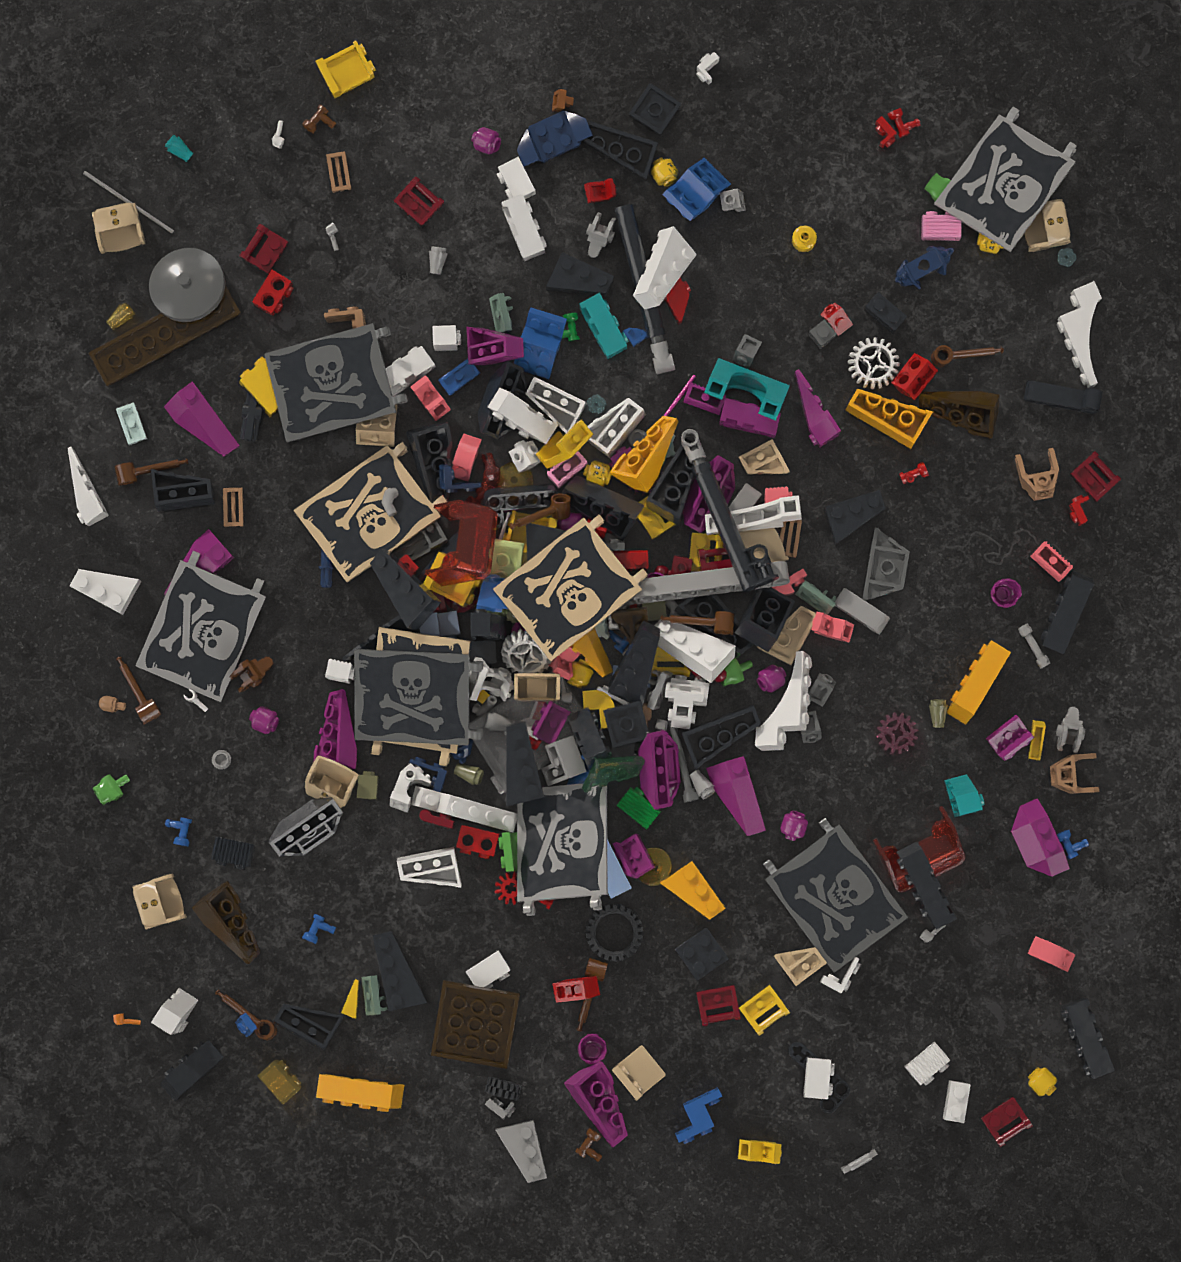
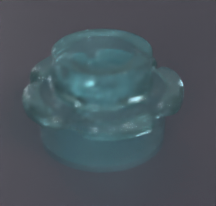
(1071, 257)
(591, 403)

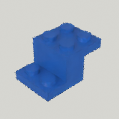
(696, 189)
(541, 342)
(698, 1116)

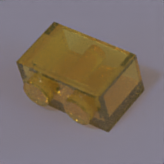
(280, 1081)

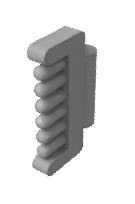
(859, 1162)

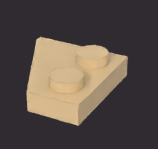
(764, 460)
(800, 963)

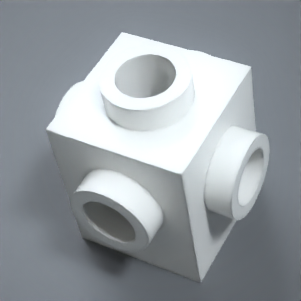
(524, 455)

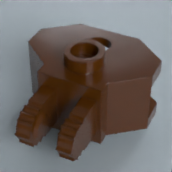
(252, 672)

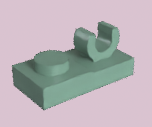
(500, 312)
(816, 598)
(371, 995)

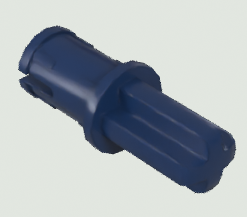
(326, 571)

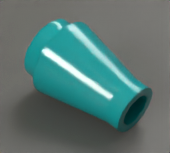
(178, 147)

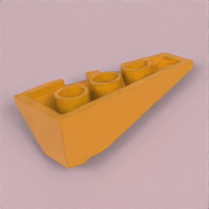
(643, 463)
(594, 653)

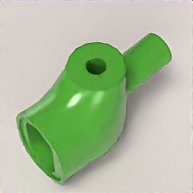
(936, 186)
(735, 672)
(109, 789)

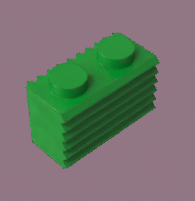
(638, 807)

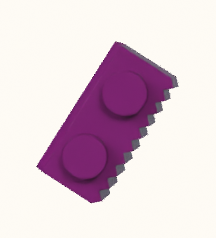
(696, 397)

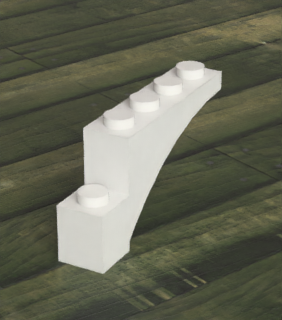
(1077, 329)
(762, 516)
(792, 710)
(464, 809)

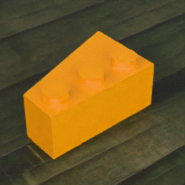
(694, 890)

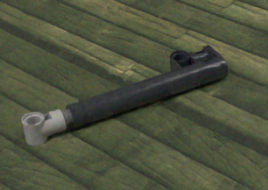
(637, 260)
(748, 568)

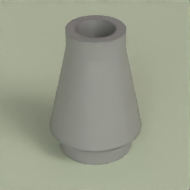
(437, 259)
(496, 722)
(702, 785)

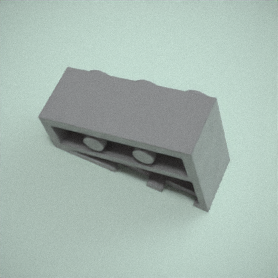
(524, 1148)

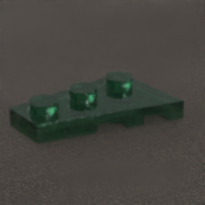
(612, 769)

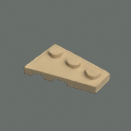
(792, 635)

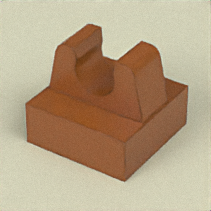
(561, 101)

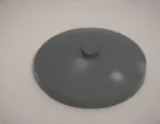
(187, 284)

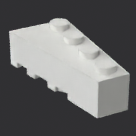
(667, 263)
(695, 649)

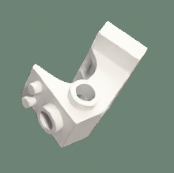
(499, 686)
(684, 696)
(399, 798)

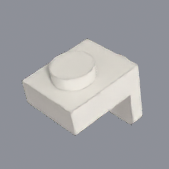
(706, 64)

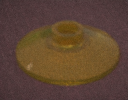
(508, 471)
(662, 859)

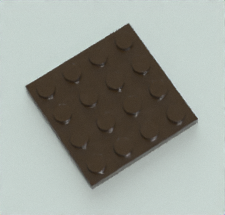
(475, 1024)

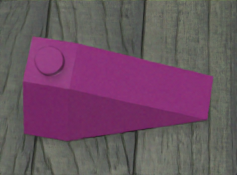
(195, 415)
(819, 422)
(212, 554)
(337, 735)
(736, 791)
(596, 1096)

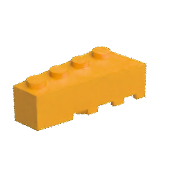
(889, 416)
(978, 682)
(359, 1092)

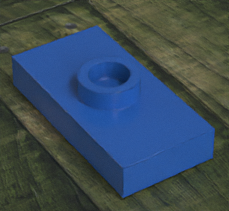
(458, 377)
(245, 1025)

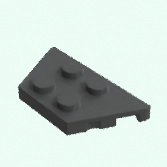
(885, 566)

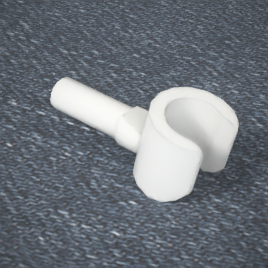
(278, 141)
(194, 699)

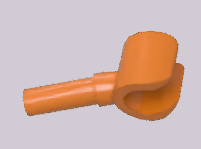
(119, 1020)

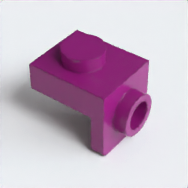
(619, 453)

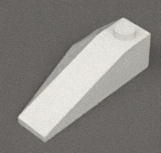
(87, 500)

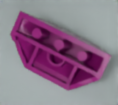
(696, 506)
(661, 769)
(1038, 840)

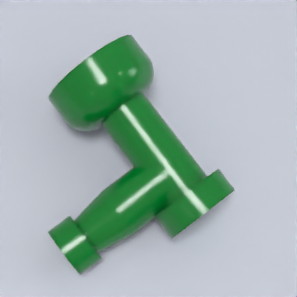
(571, 334)

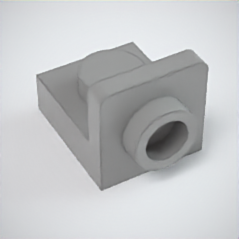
(732, 200)
(497, 1106)

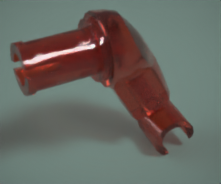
(491, 478)

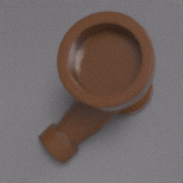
(310, 125)
(585, 1147)

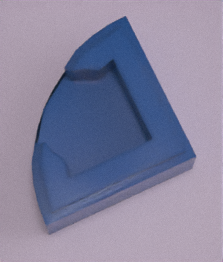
(635, 335)

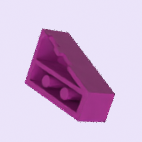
(492, 347)
(746, 418)

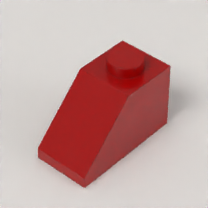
(678, 299)

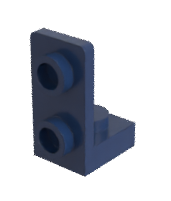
(447, 476)
(437, 781)

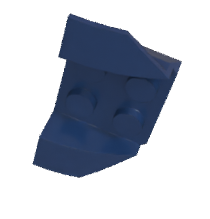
(552, 137)

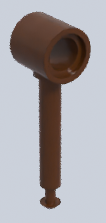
(960, 354)
(127, 474)
(558, 509)
(722, 623)
(147, 709)
(594, 968)
(259, 1023)

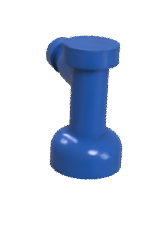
(621, 643)
(183, 825)
(1071, 849)
(318, 923)

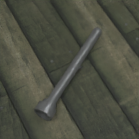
(689, 793)

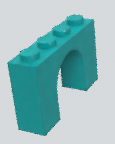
(729, 376)

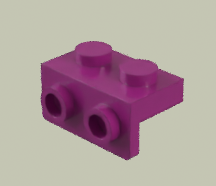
(550, 723)
(1010, 738)
(633, 856)

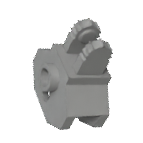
(599, 235)
(1070, 730)

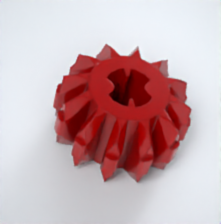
(503, 888)

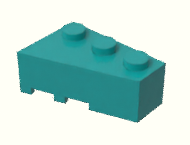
(603, 325)
(963, 796)

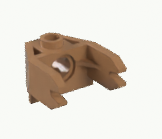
(1041, 484)
(1068, 780)

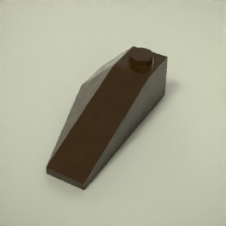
(969, 409)
(224, 917)

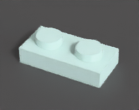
(131, 423)

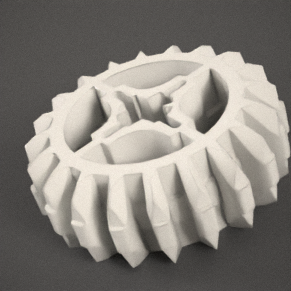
(865, 360)
(514, 653)

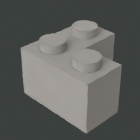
(564, 759)

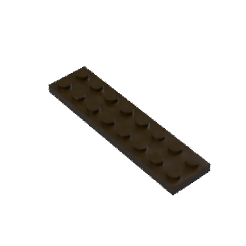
(154, 340)

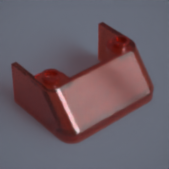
(474, 544)
(941, 849)

